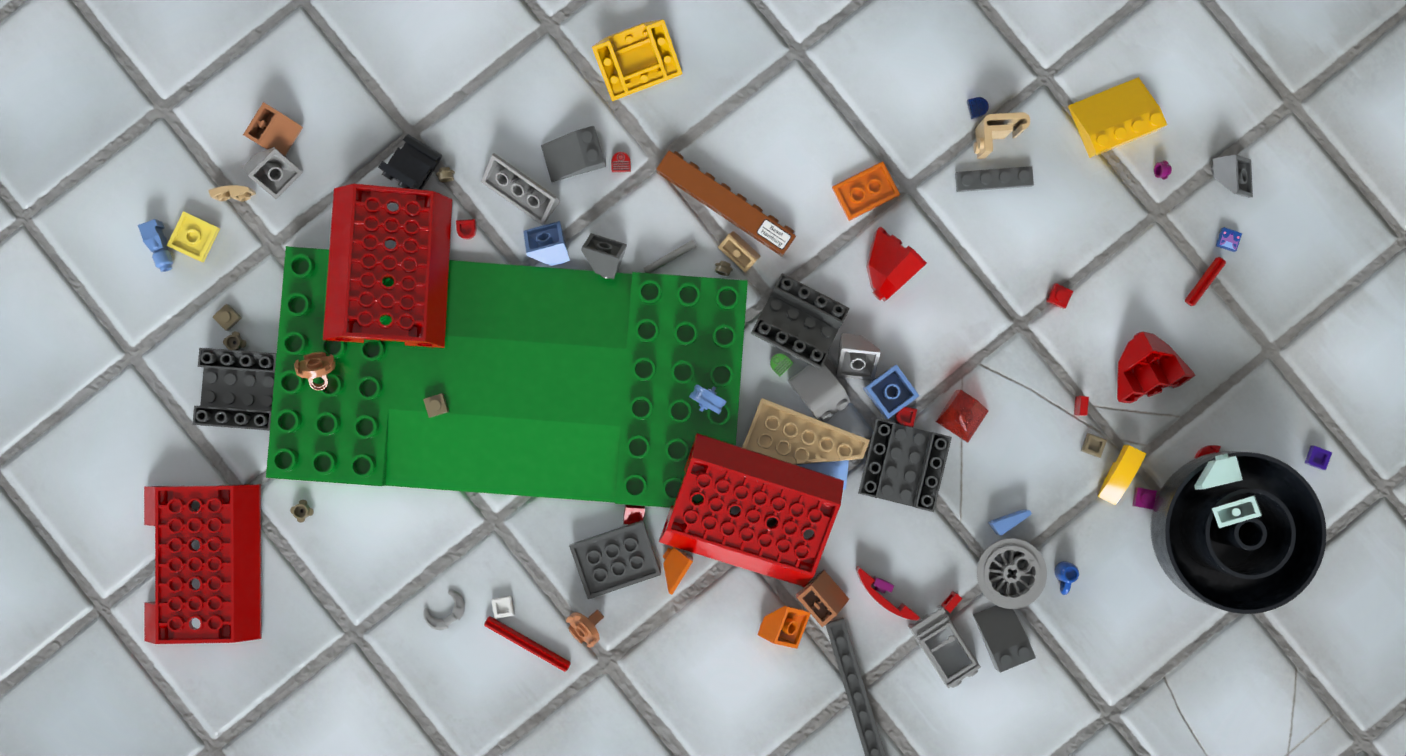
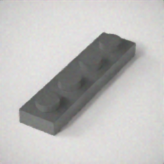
(994, 179)

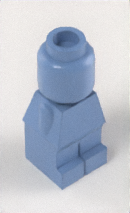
(156, 242)

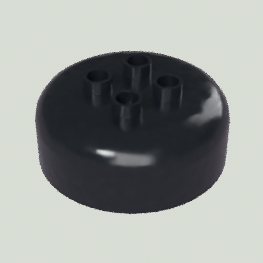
(1247, 563)

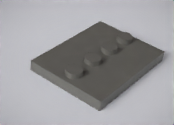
(615, 559)

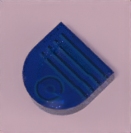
(977, 107)

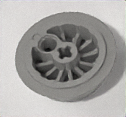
(1033, 561)

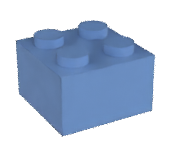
(891, 391)

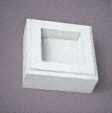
(502, 607)

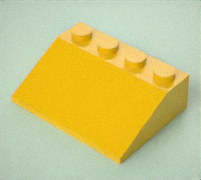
(1116, 117)

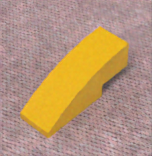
(1121, 474)

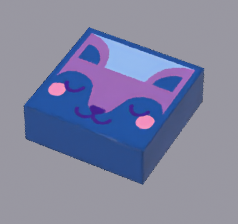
(1229, 239)

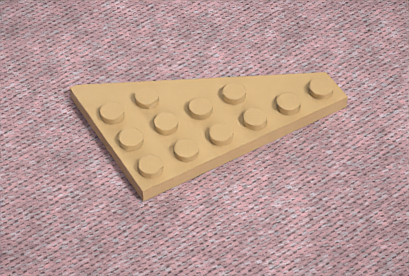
(800, 438)

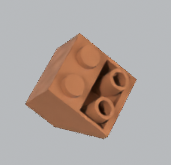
(272, 129)
(822, 598)

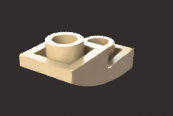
(236, 192)

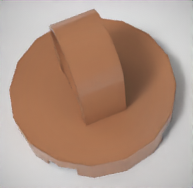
(315, 366)
(584, 628)

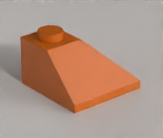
(675, 567)
(784, 626)

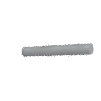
(669, 257)

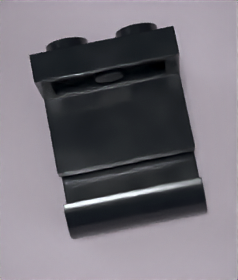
(411, 164)

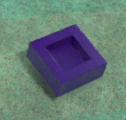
(1318, 457)

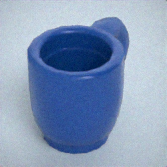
(1067, 574)

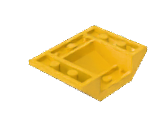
(636, 58)

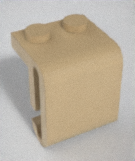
(998, 127)

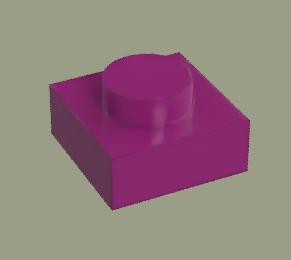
(1144, 498)
(882, 585)

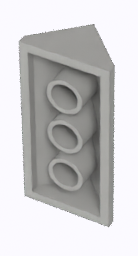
(519, 189)

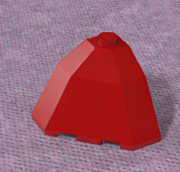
(890, 264)
(1148, 367)

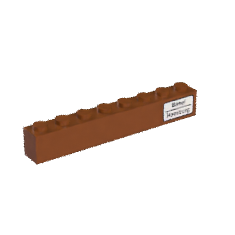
(725, 203)

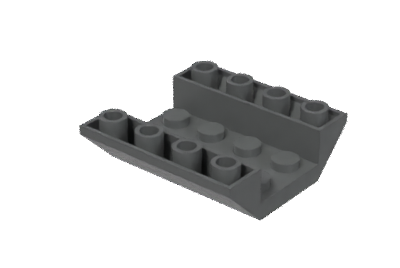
(800, 321)
(235, 389)
(905, 465)

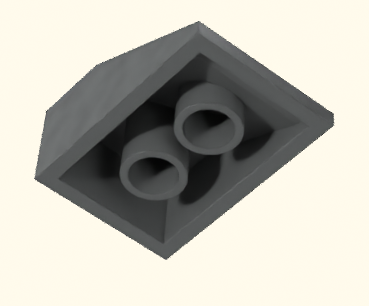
(573, 154)
(1004, 637)

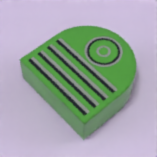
(780, 363)

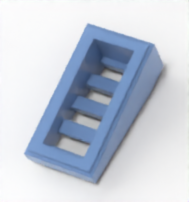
(1007, 522)

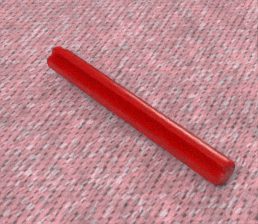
(527, 643)

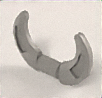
(458, 611)

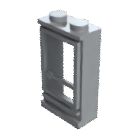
(933, 625)

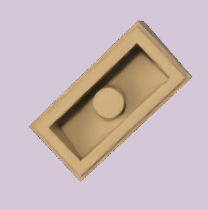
(739, 251)

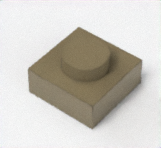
(227, 317)
(436, 405)

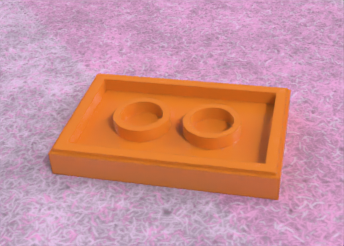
(865, 191)

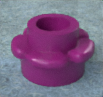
(1162, 170)

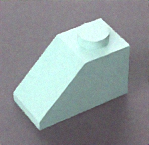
(1219, 472)
(1237, 511)

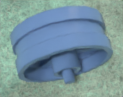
(707, 399)

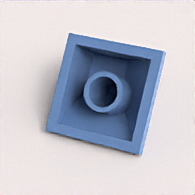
(547, 244)

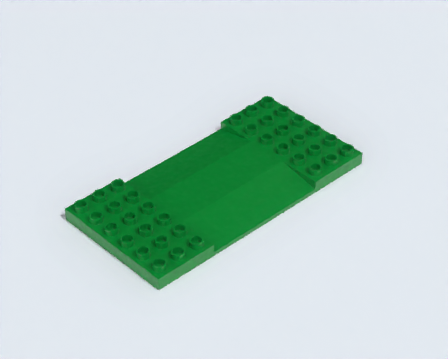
(545, 377)

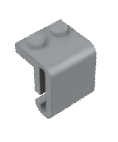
(820, 391)

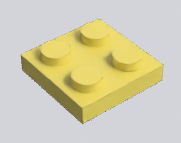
(193, 237)

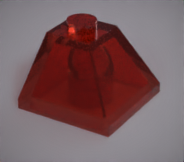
(962, 415)

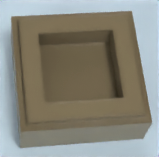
(1093, 445)

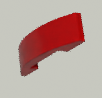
(902, 610)

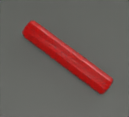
(1205, 281)

